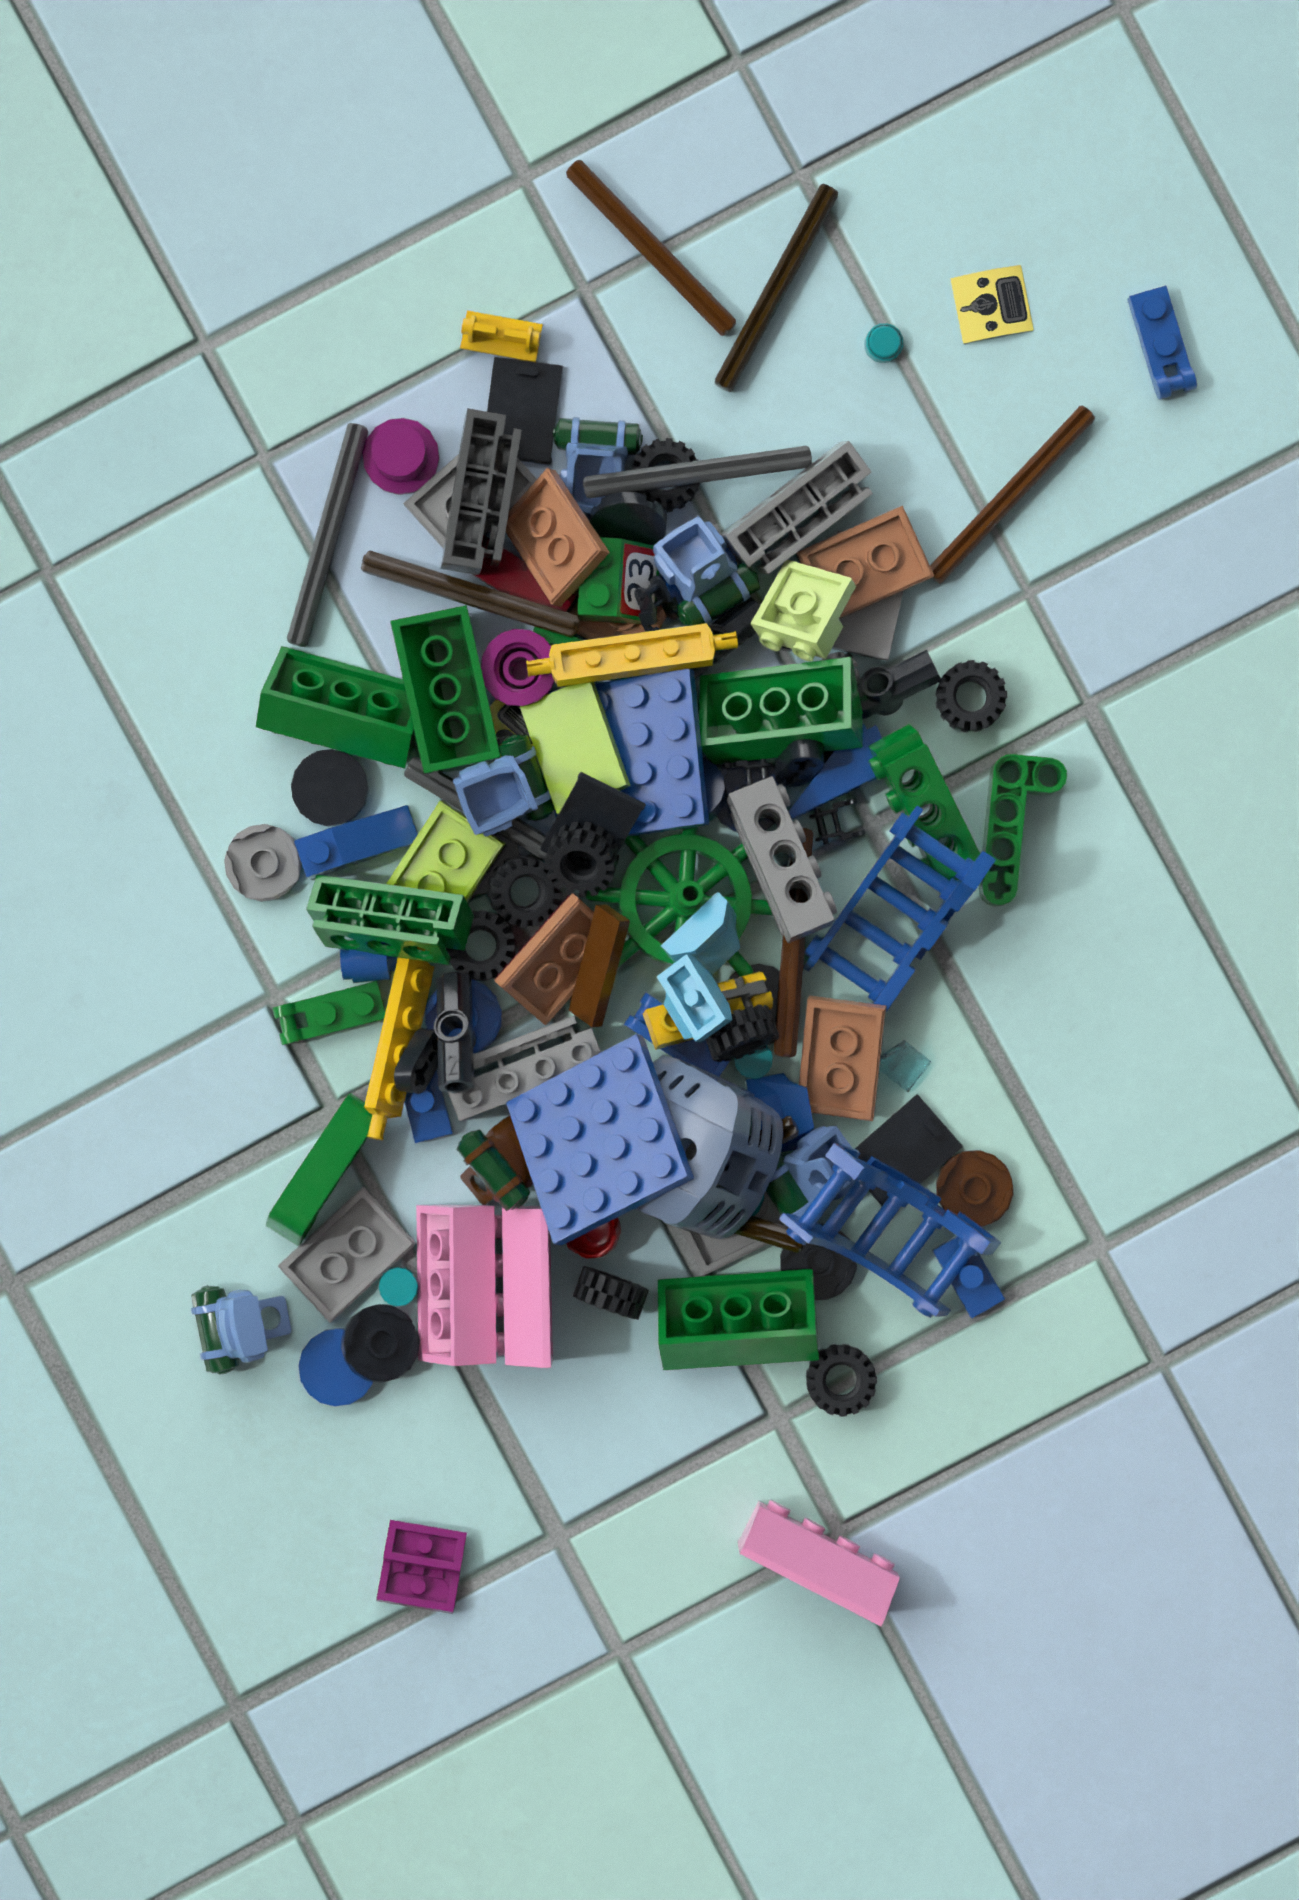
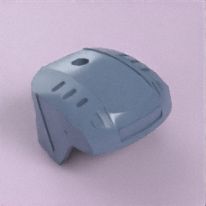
(719, 1125)

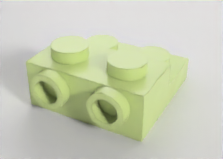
(803, 610)

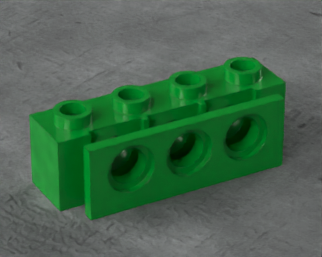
(906, 752)
(390, 915)

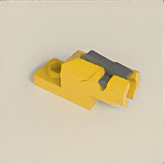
(739, 993)

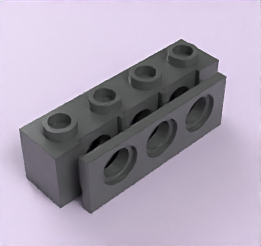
(471, 493)

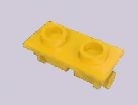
(501, 336)

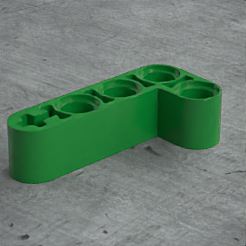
(1012, 831)
(321, 1171)

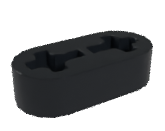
(799, 762)
(417, 1062)

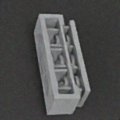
(794, 503)
(770, 801)
(520, 1076)

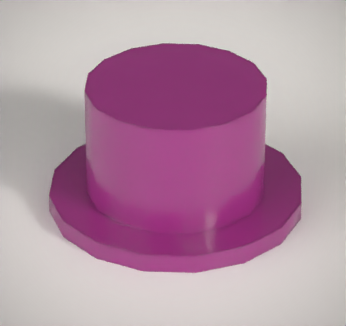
(400, 456)
(506, 667)

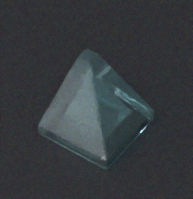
(903, 1065)

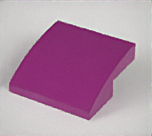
(421, 1566)

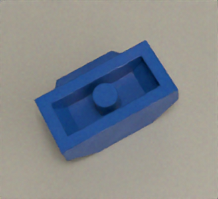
(787, 1100)

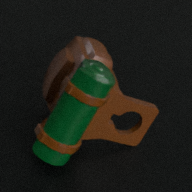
(498, 1163)

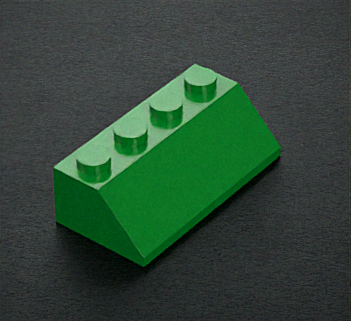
(445, 690)
(337, 707)
(767, 708)
(737, 1319)

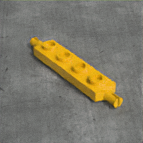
(632, 654)
(401, 1021)

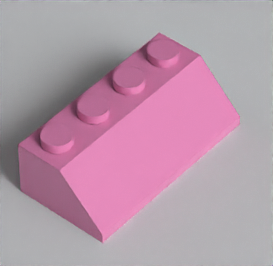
(457, 1284)
(526, 1288)
(819, 1562)

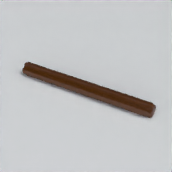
(650, 247)
(1011, 493)
(791, 978)

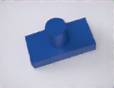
(428, 1112)
(973, 1283)

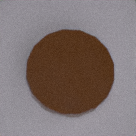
(976, 1186)

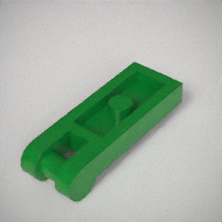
(331, 1012)

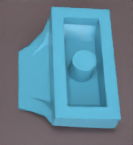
(707, 935)
(694, 999)

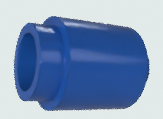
(366, 966)

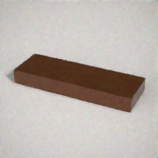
(599, 965)

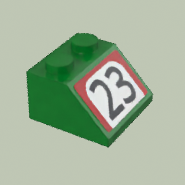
(610, 588)

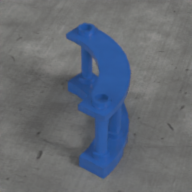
(931, 922)
(901, 1192)

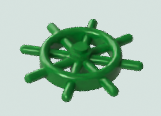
(682, 897)

